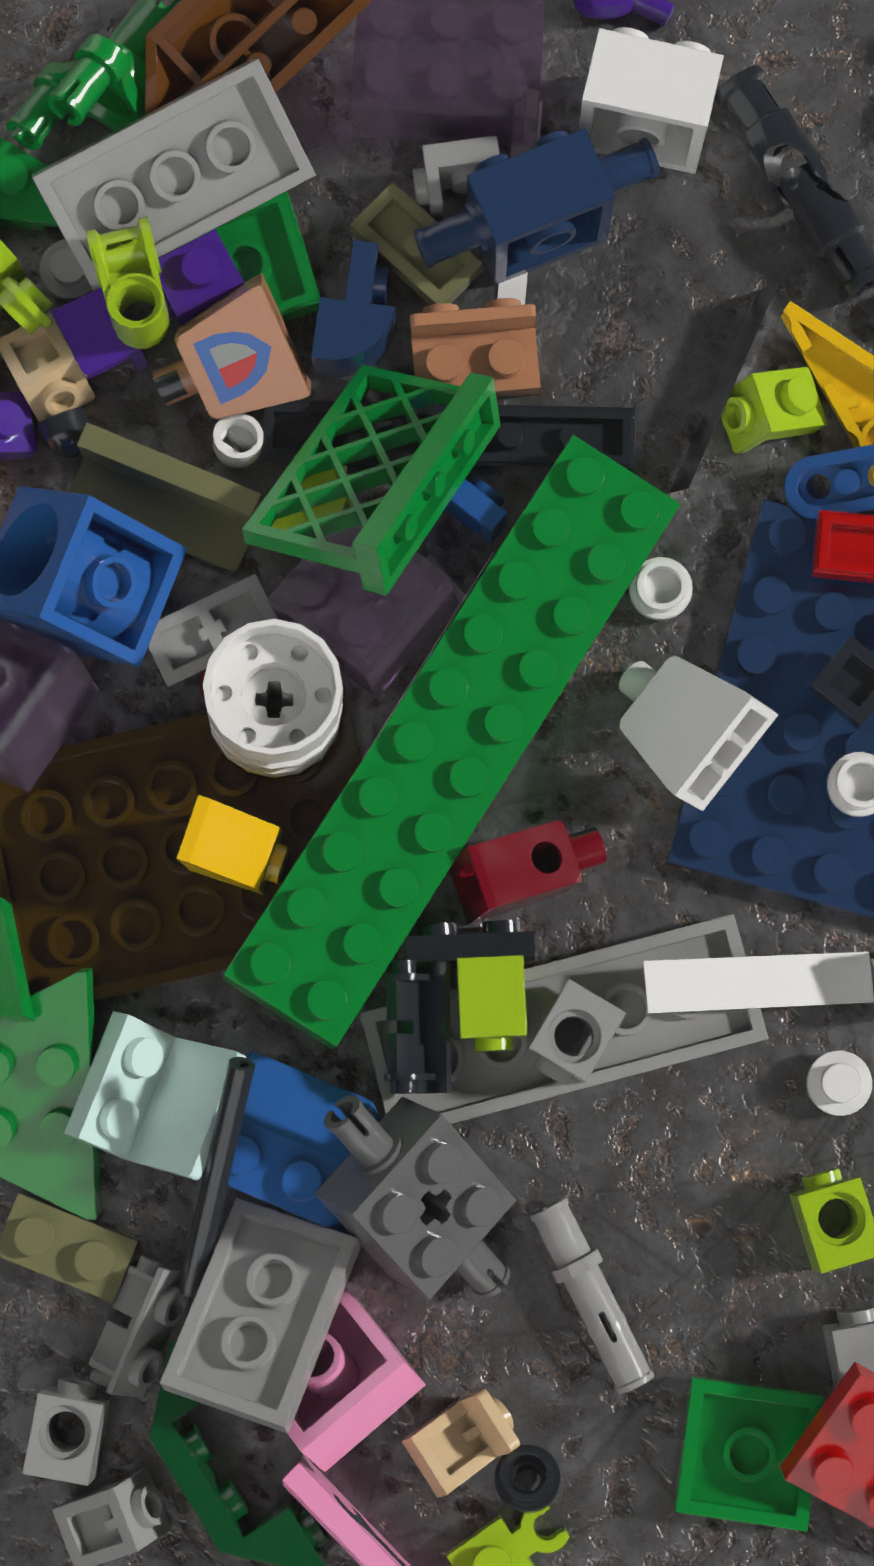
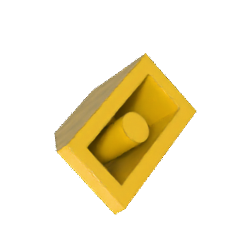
(232, 846)

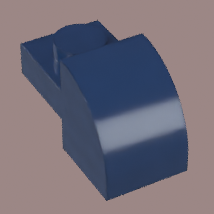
(356, 328)

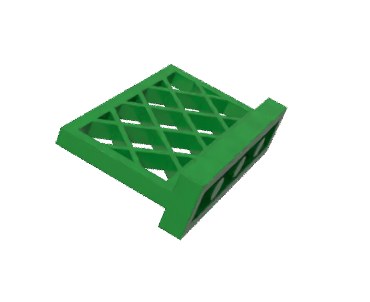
(419, 482)

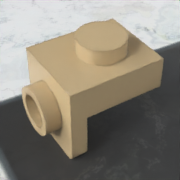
(461, 1440)

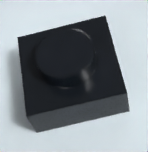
(848, 683)

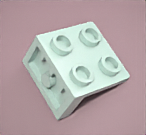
(151, 1097)

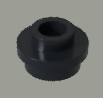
(527, 1458)

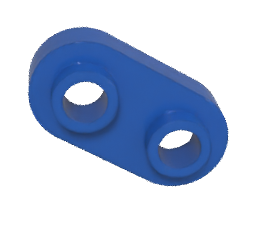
(850, 480)

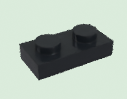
(443, 943)

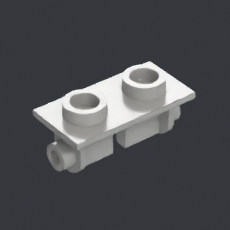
(131, 1356)

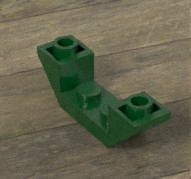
(277, 1539)

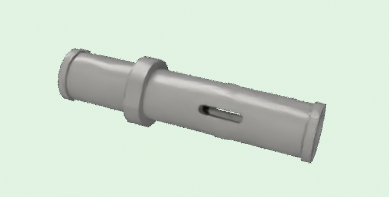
(591, 1294)

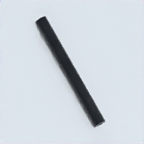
(216, 1173)

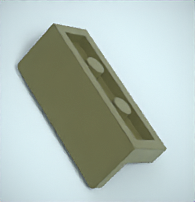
(168, 496)

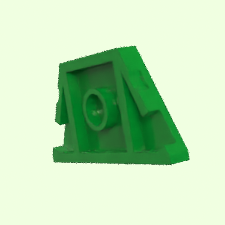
(39, 1086)

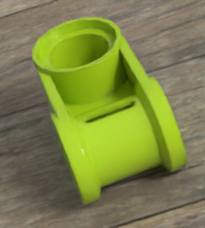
(129, 274)

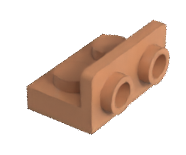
(483, 341)

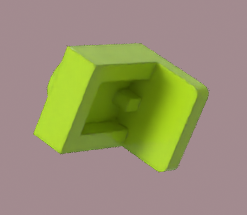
(772, 407)

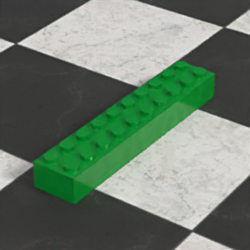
(450, 744)

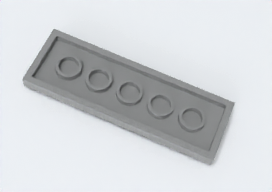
(642, 1042)

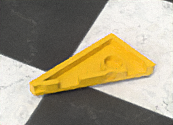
(840, 369)

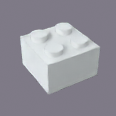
(650, 92)

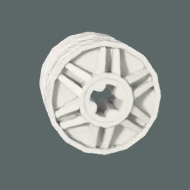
(264, 662)

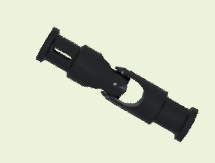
(820, 212)

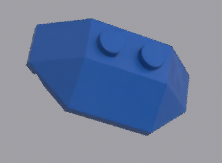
(284, 1143)

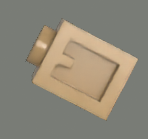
(45, 370)

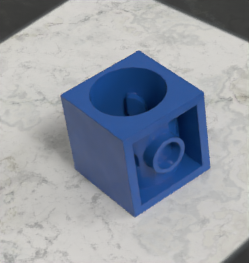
(84, 574)

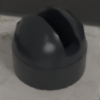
(63, 432)

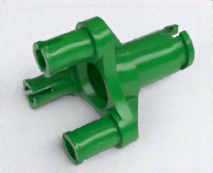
(99, 84)

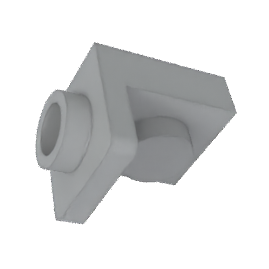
(447, 168)
(112, 1520)

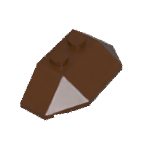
(214, 36)

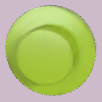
(26, 304)

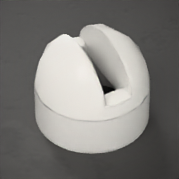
(242, 432)

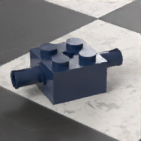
(538, 204)

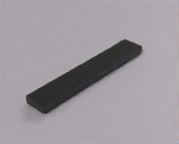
(525, 441)

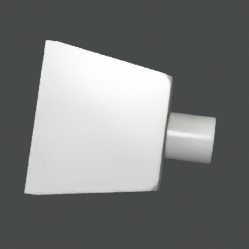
(690, 726)

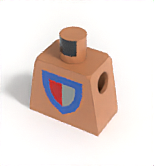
(236, 356)

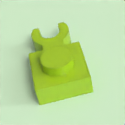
(500, 1546)

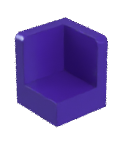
(92, 335)

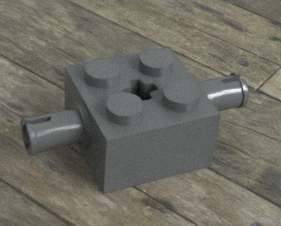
(416, 1197)

